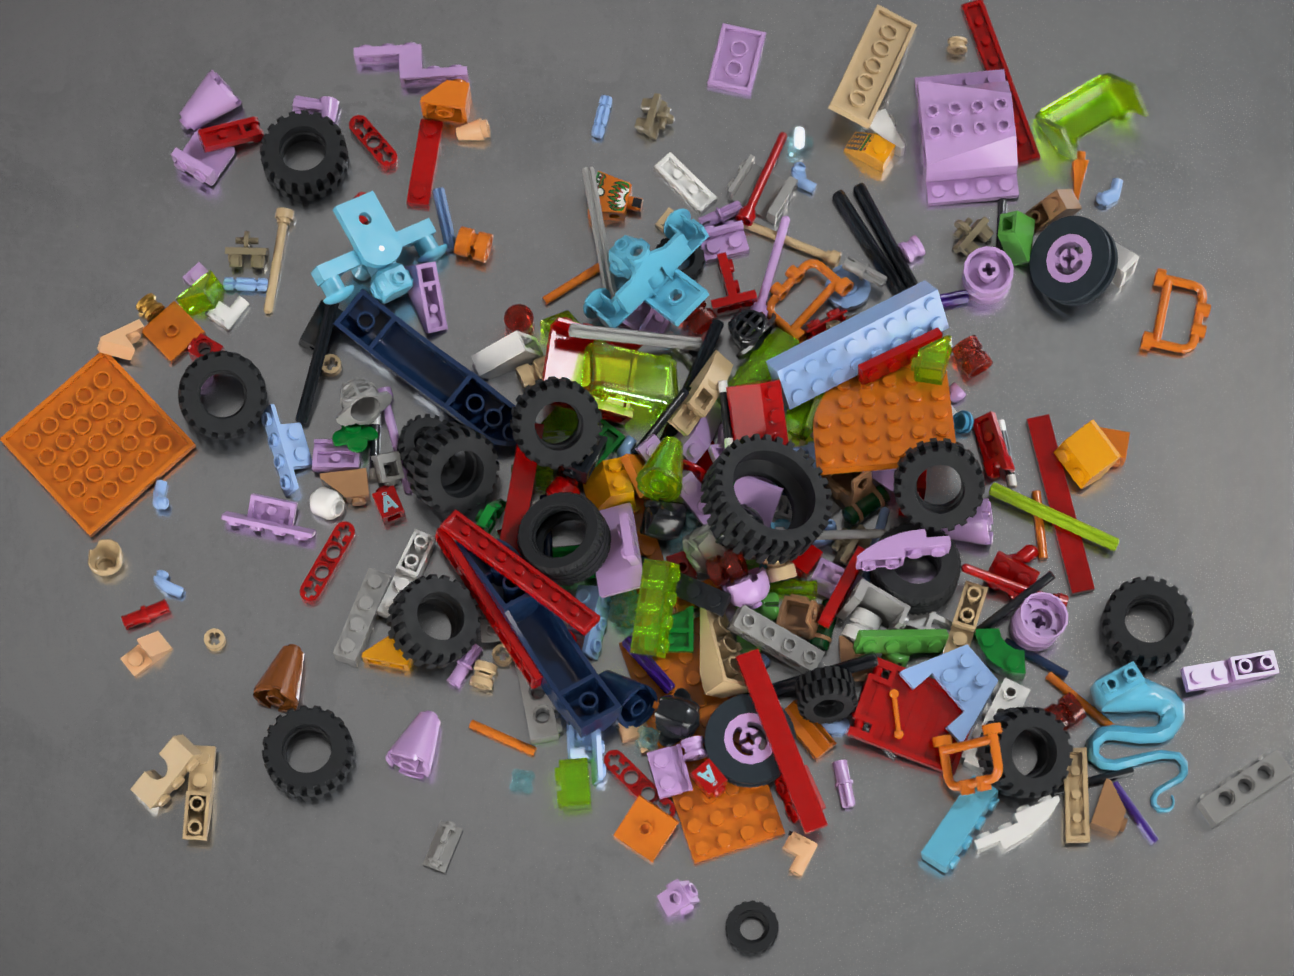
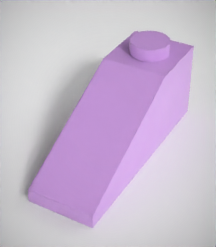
(427, 296)
(702, 434)

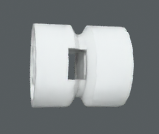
(860, 620)

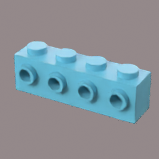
(958, 827)

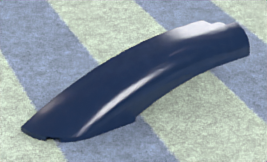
(427, 368)
(566, 672)

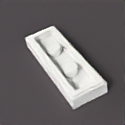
(685, 183)

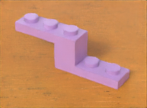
(410, 64)
(691, 486)

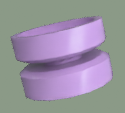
(987, 275)

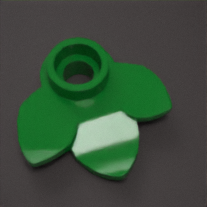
(354, 436)

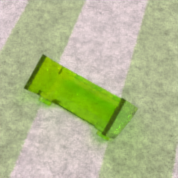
(1087, 109)

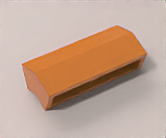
(810, 735)

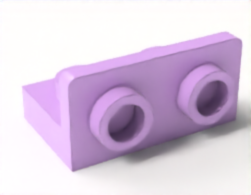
(725, 238)

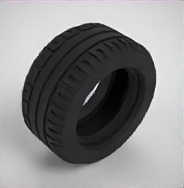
(544, 517)

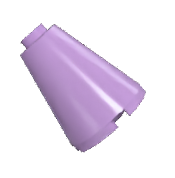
(208, 102)
(976, 528)
(416, 746)

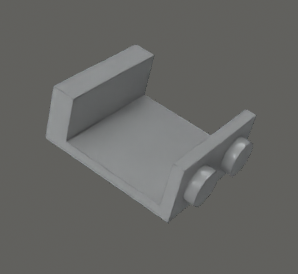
(774, 195)
(887, 607)

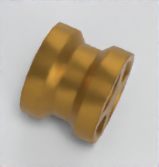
(149, 307)

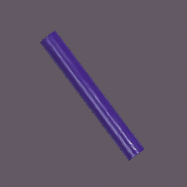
(1135, 814)

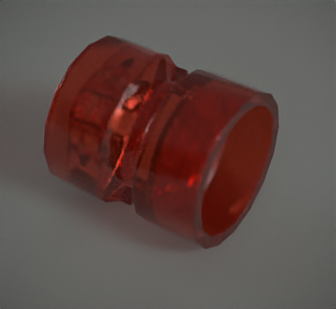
(700, 319)
(524, 323)
(977, 362)
(725, 567)
(1070, 709)

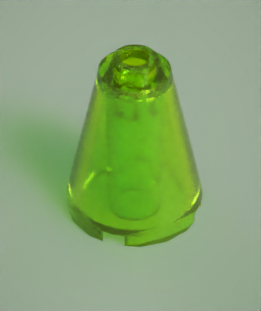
(663, 471)

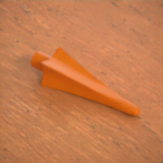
(1079, 168)

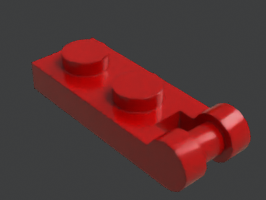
(230, 134)

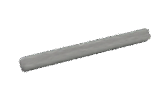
(598, 228)
(635, 337)

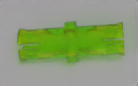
(808, 587)

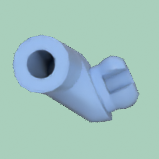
(798, 172)
(626, 446)
(159, 501)
(165, 585)
(837, 727)

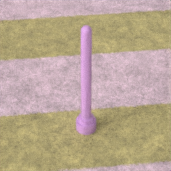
(760, 305)
(394, 436)

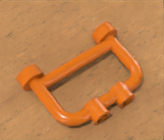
(795, 275)
(1201, 310)
(984, 782)

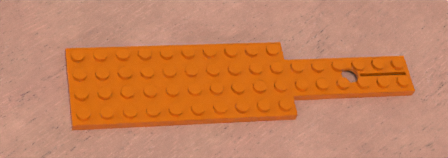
(740, 814)

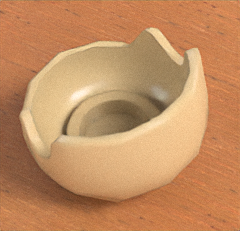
(105, 558)

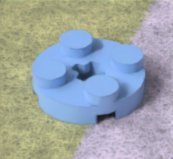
(856, 297)

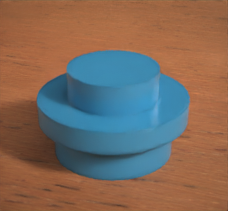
(963, 421)

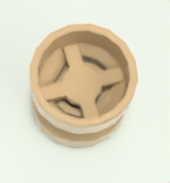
(483, 675)

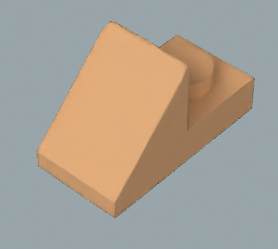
(119, 342)
(146, 653)

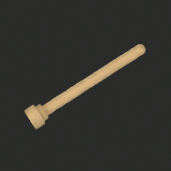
(284, 217)
(831, 258)

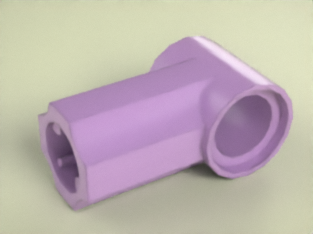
(325, 105)

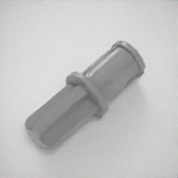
(864, 271)

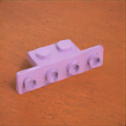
(270, 514)

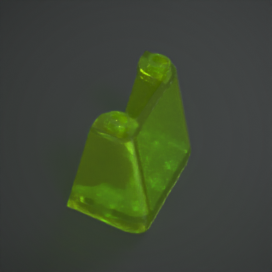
(630, 376)

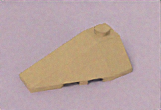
(718, 655)

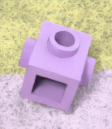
(678, 898)

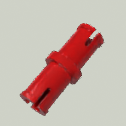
(145, 614)

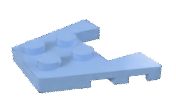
(964, 680)

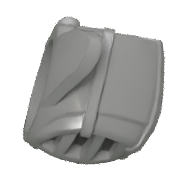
(361, 402)
(701, 545)

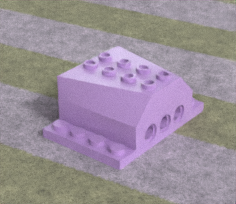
(967, 137)

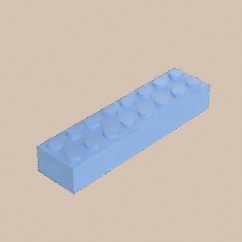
(837, 352)

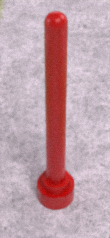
(747, 213)
(1002, 581)

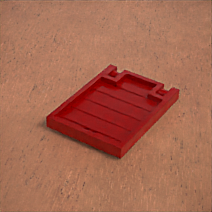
(922, 716)

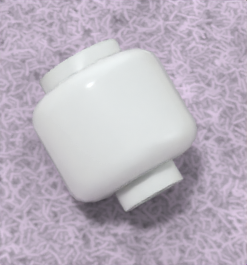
(326, 503)

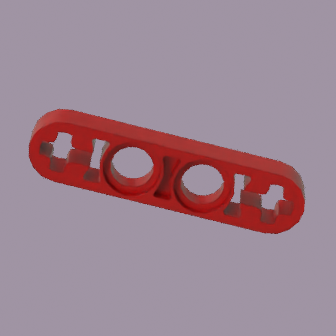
(330, 563)
(841, 591)
(642, 782)

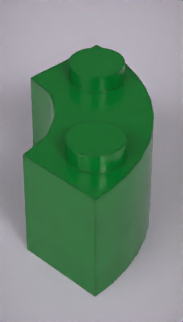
(998, 655)

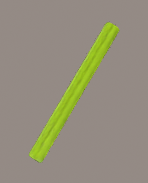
(1054, 516)

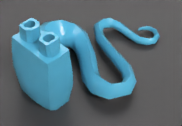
(1129, 692)

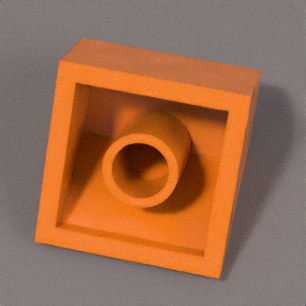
(448, 102)

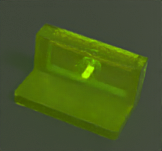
(801, 418)

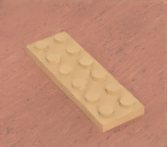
(872, 66)

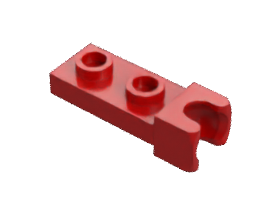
(992, 445)

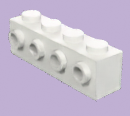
(1007, 695)

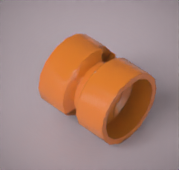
(473, 244)

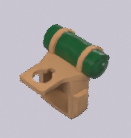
(857, 495)
(801, 618)

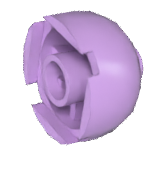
(749, 589)

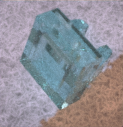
(798, 142)

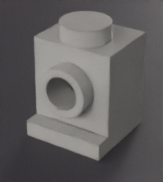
(393, 461)

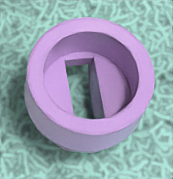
(956, 393)

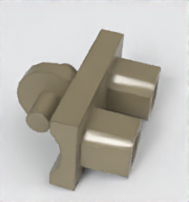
(657, 116)
(978, 228)
(235, 254)
(847, 546)

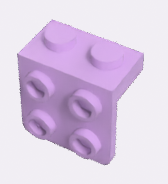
(203, 166)

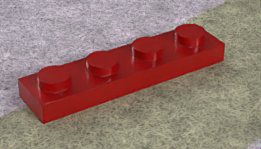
(895, 358)

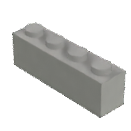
(362, 618)

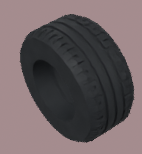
(925, 596)

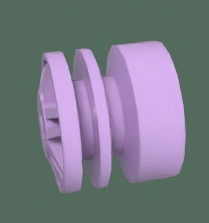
(1050, 619)

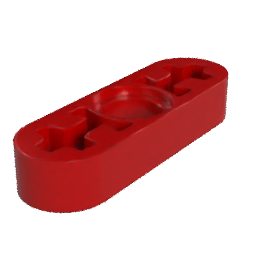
(372, 132)

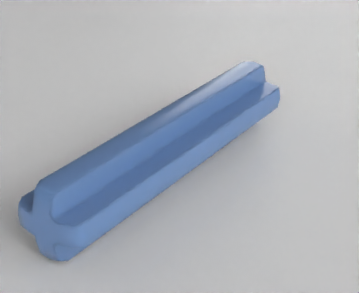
(444, 218)

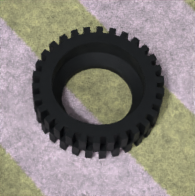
(788, 471)

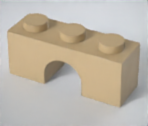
(180, 758)

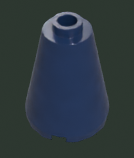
(633, 696)

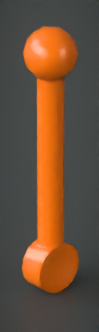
(894, 694)

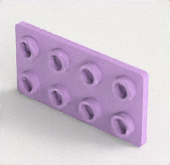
(623, 565)

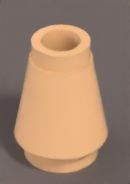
(474, 130)

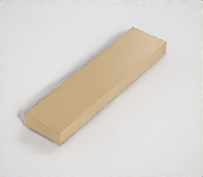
(1077, 798)

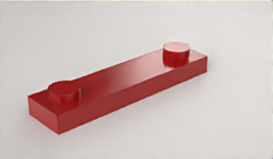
(424, 163)

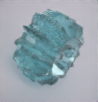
(623, 608)

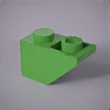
(1016, 236)

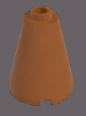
(282, 680)

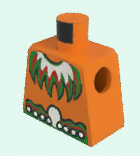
(616, 197)

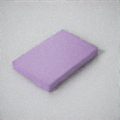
(736, 59)

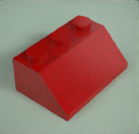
(757, 410)

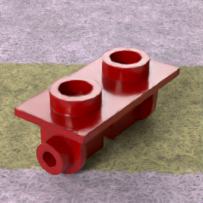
(818, 326)

